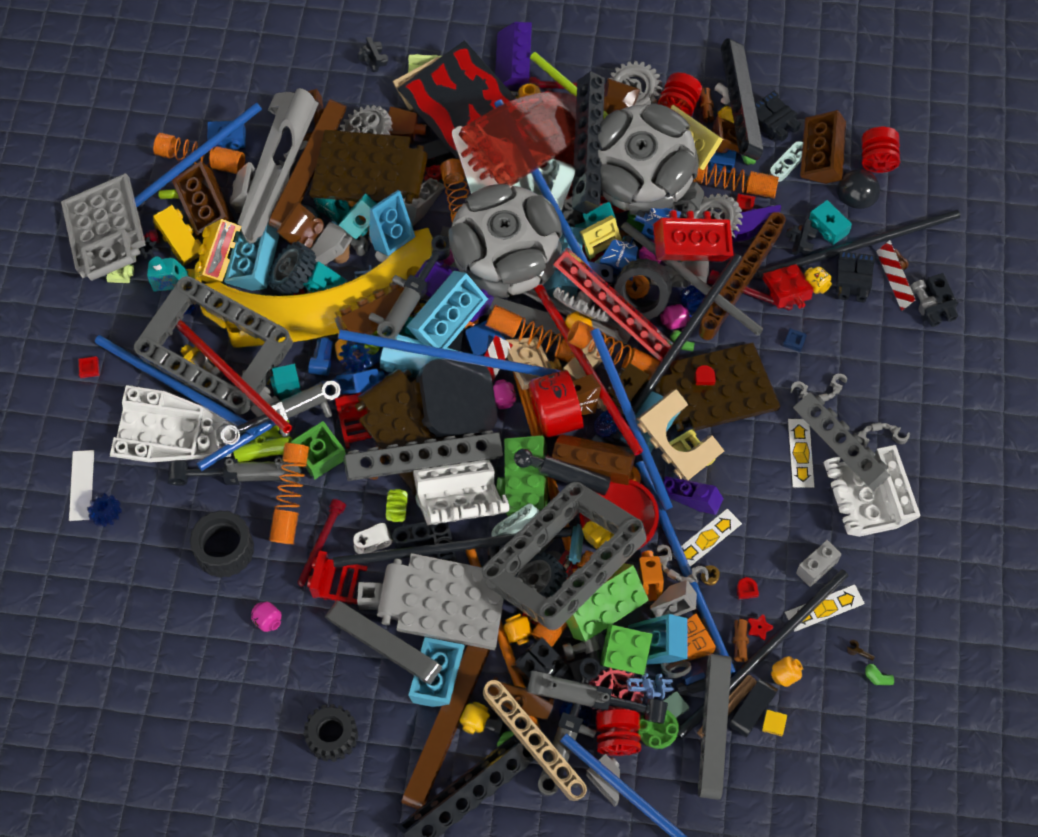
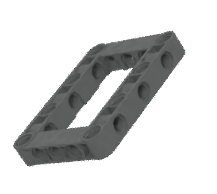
(193, 376)
(584, 582)

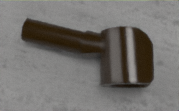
(857, 650)

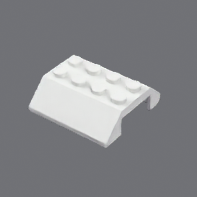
(458, 492)
(875, 510)

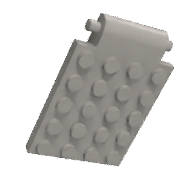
(103, 228)
(441, 601)

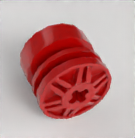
(681, 91)
(880, 149)
(618, 732)

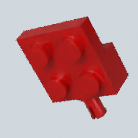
(788, 286)

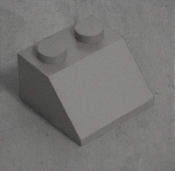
(241, 187)

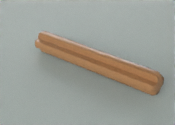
(737, 695)

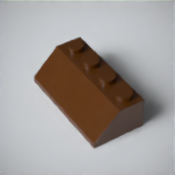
(823, 147)
(201, 197)
(356, 316)
(596, 456)

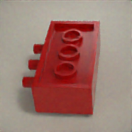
(693, 238)

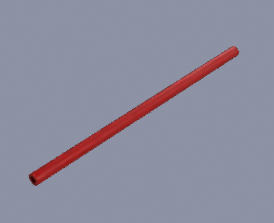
(588, 369)
(234, 377)

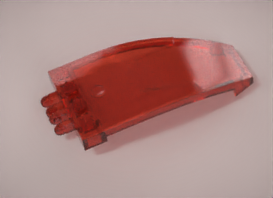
(520, 135)

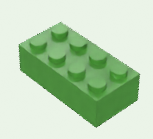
(525, 484)
(610, 603)

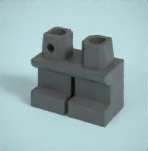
(690, 201)

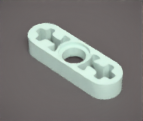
(789, 154)
(516, 521)

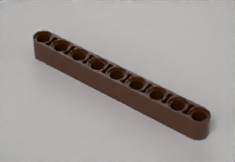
(307, 163)
(748, 266)
(444, 728)

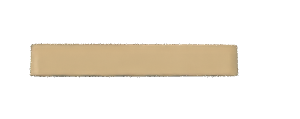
(544, 744)

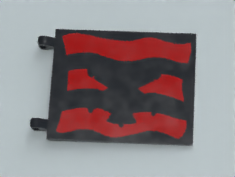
(454, 92)

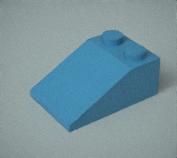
(390, 224)
(668, 638)

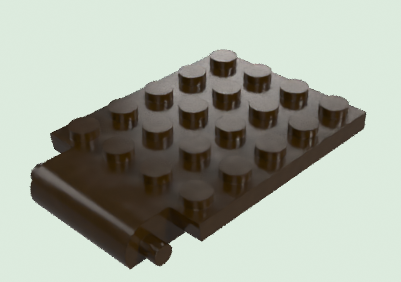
(368, 165)
(738, 393)
(396, 417)

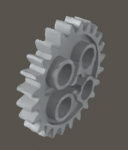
(368, 120)

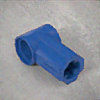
(320, 362)

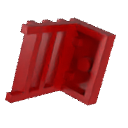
(348, 413)
(323, 576)

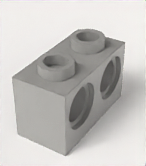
(818, 563)

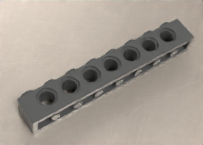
(355, 471)

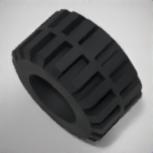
(328, 716)

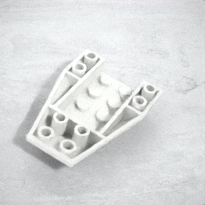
(165, 428)

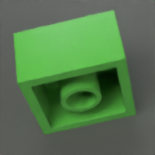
(324, 449)
(626, 649)

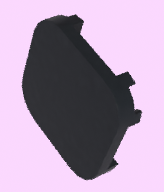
(457, 398)

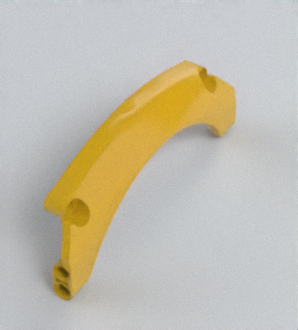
(314, 313)

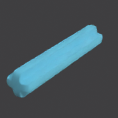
(576, 544)

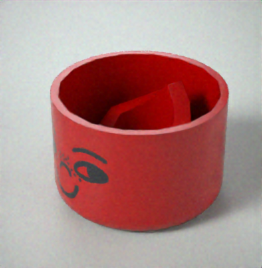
(555, 404)

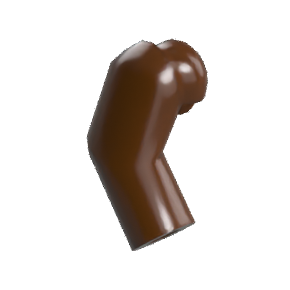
(903, 261)

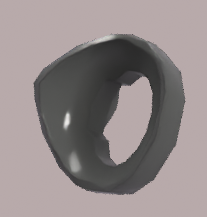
(667, 667)

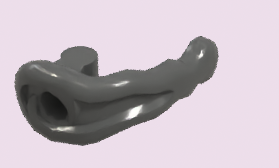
(360, 246)

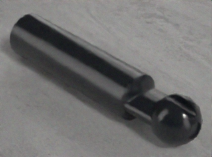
(563, 471)

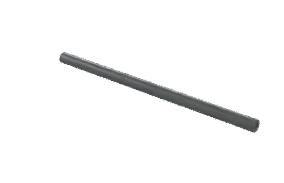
(694, 280)

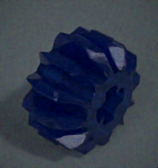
(691, 298)
(350, 359)
(103, 517)

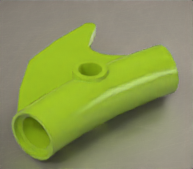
(265, 445)

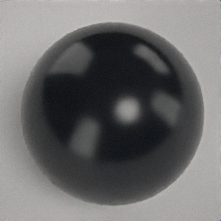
(858, 189)

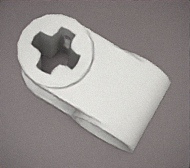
(373, 538)

